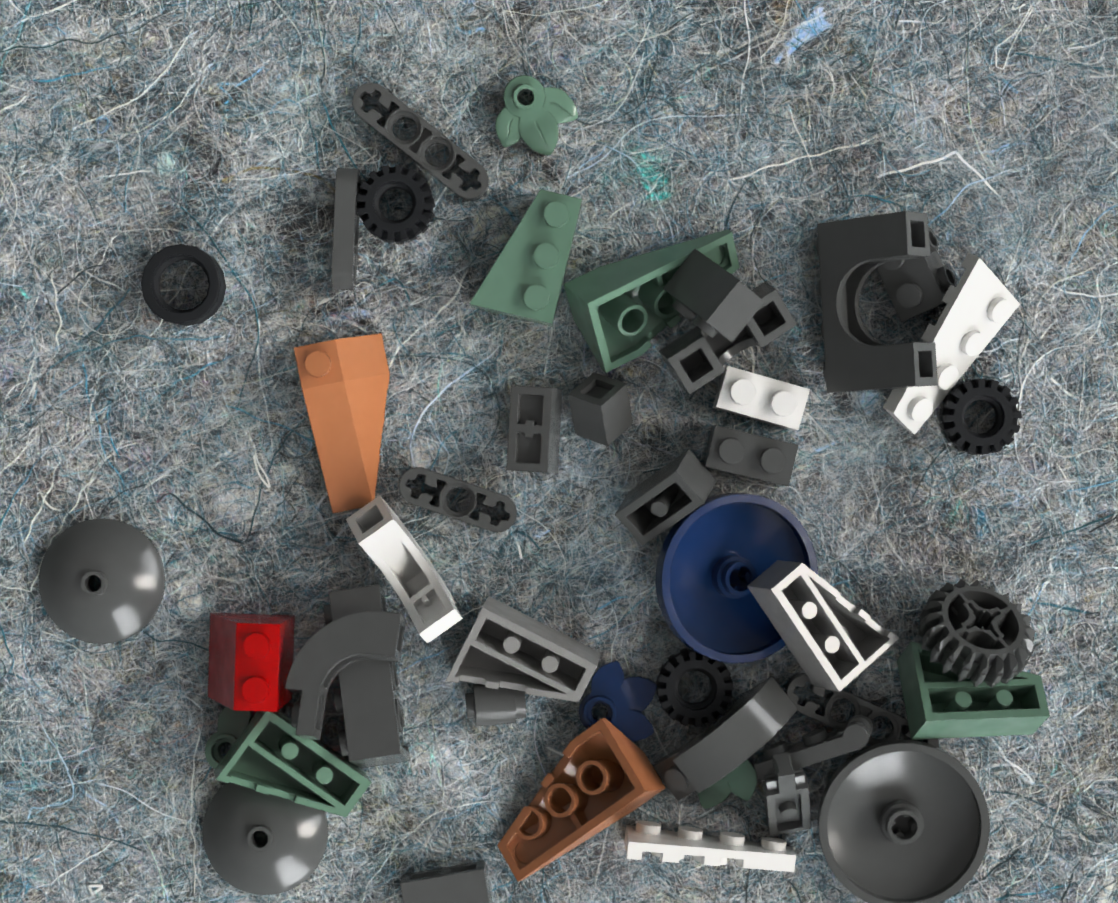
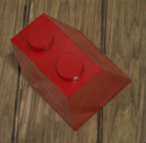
(250, 660)

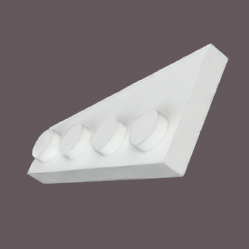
(965, 327)
(708, 850)

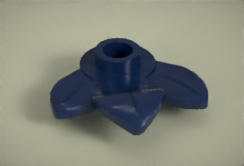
(623, 698)

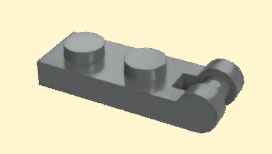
(818, 746)

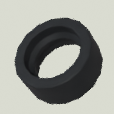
(152, 276)

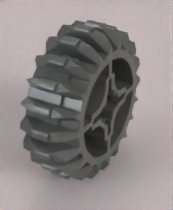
(976, 633)

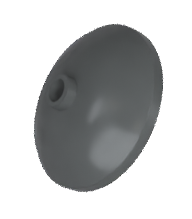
(129, 577)
(293, 847)

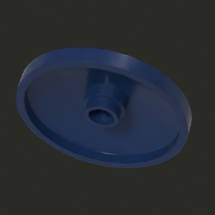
(710, 564)

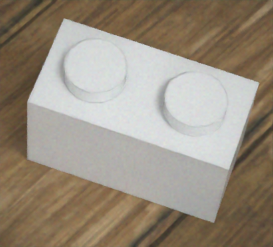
(761, 398)

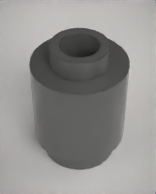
(495, 705)

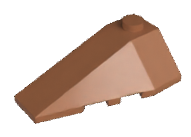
(346, 404)
(586, 792)

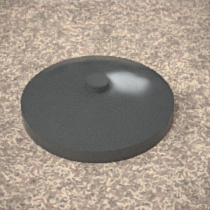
(903, 823)

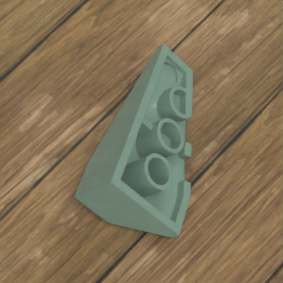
(625, 301)

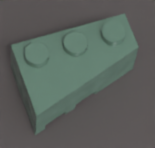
(949, 709)

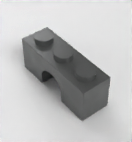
(699, 358)

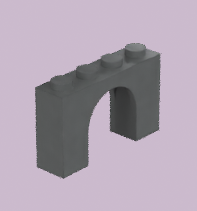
(846, 258)

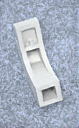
(405, 567)

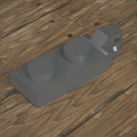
(786, 797)

